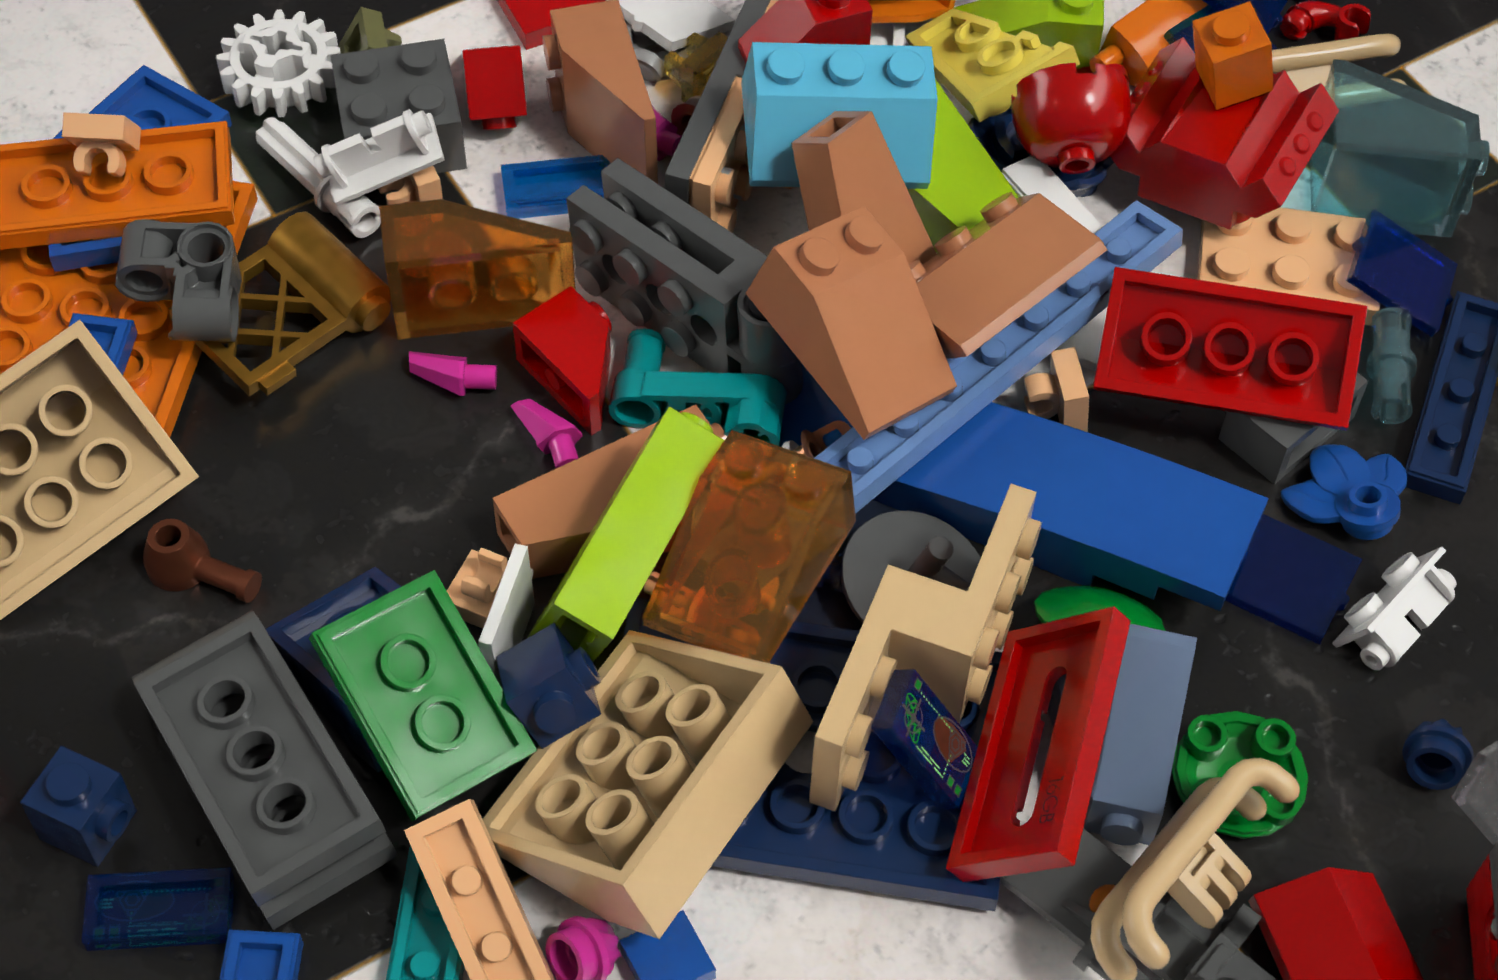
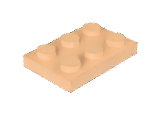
(1286, 254)

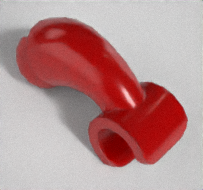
(1315, 14)

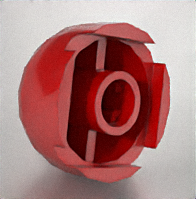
(1072, 116)

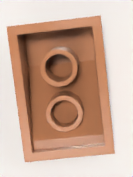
(601, 85)
(855, 320)

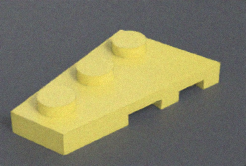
(982, 62)

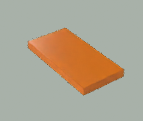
(174, 177)

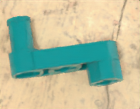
(733, 400)

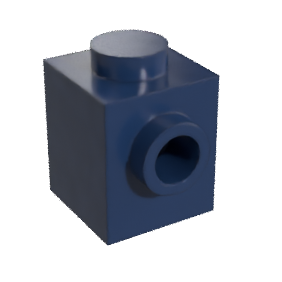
(549, 685)
(79, 806)

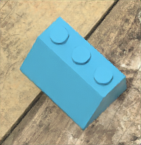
(800, 84)

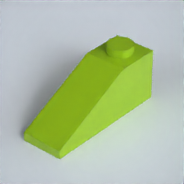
(1066, 21)

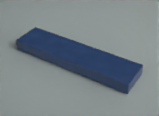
(1456, 401)

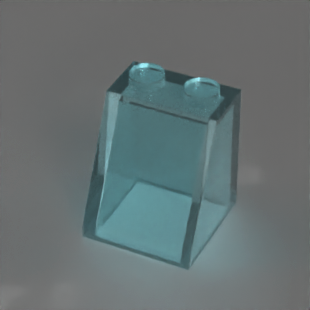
(1396, 154)

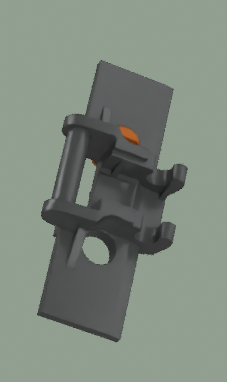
(1073, 894)

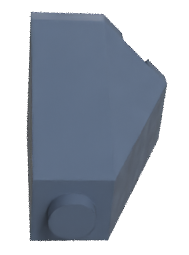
(1139, 735)

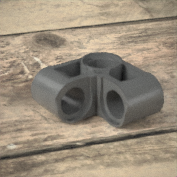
(188, 265)

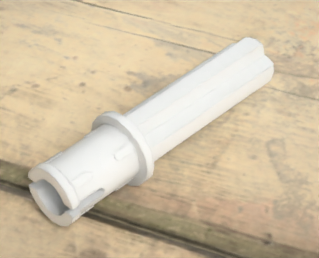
(296, 156)

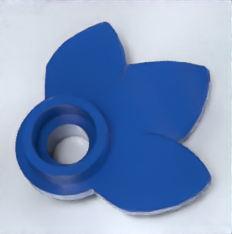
(1350, 491)

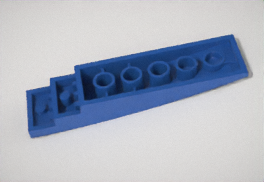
(1098, 501)

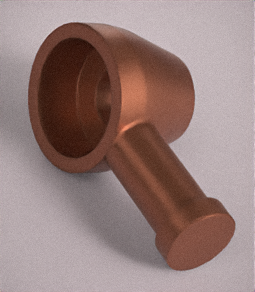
(191, 562)

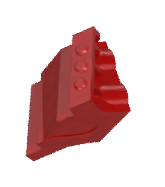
(1220, 160)

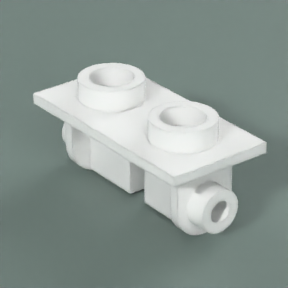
(392, 153)
(1378, 619)

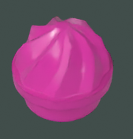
(582, 949)

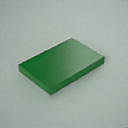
(422, 694)

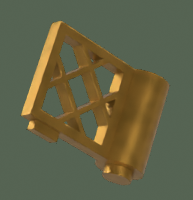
(322, 282)

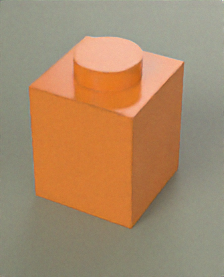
(1233, 55)

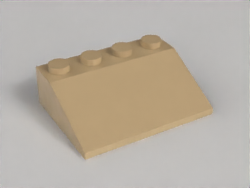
(73, 462)
(654, 784)

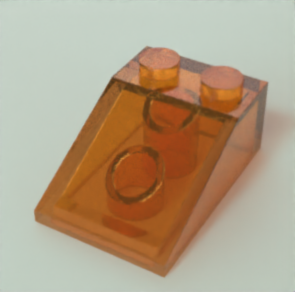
(468, 267)
(751, 548)

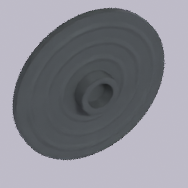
(909, 543)

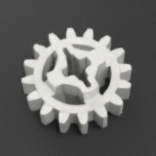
(278, 63)

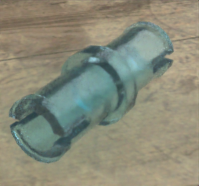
(1391, 366)

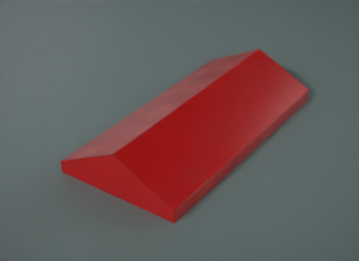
(1231, 348)
(1333, 929)

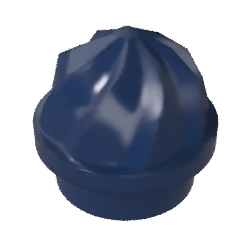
(1437, 754)

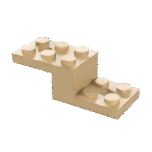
(929, 629)

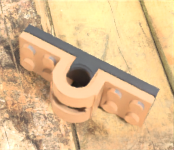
(712, 154)

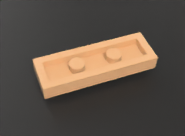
(476, 896)

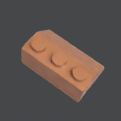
(1000, 268)

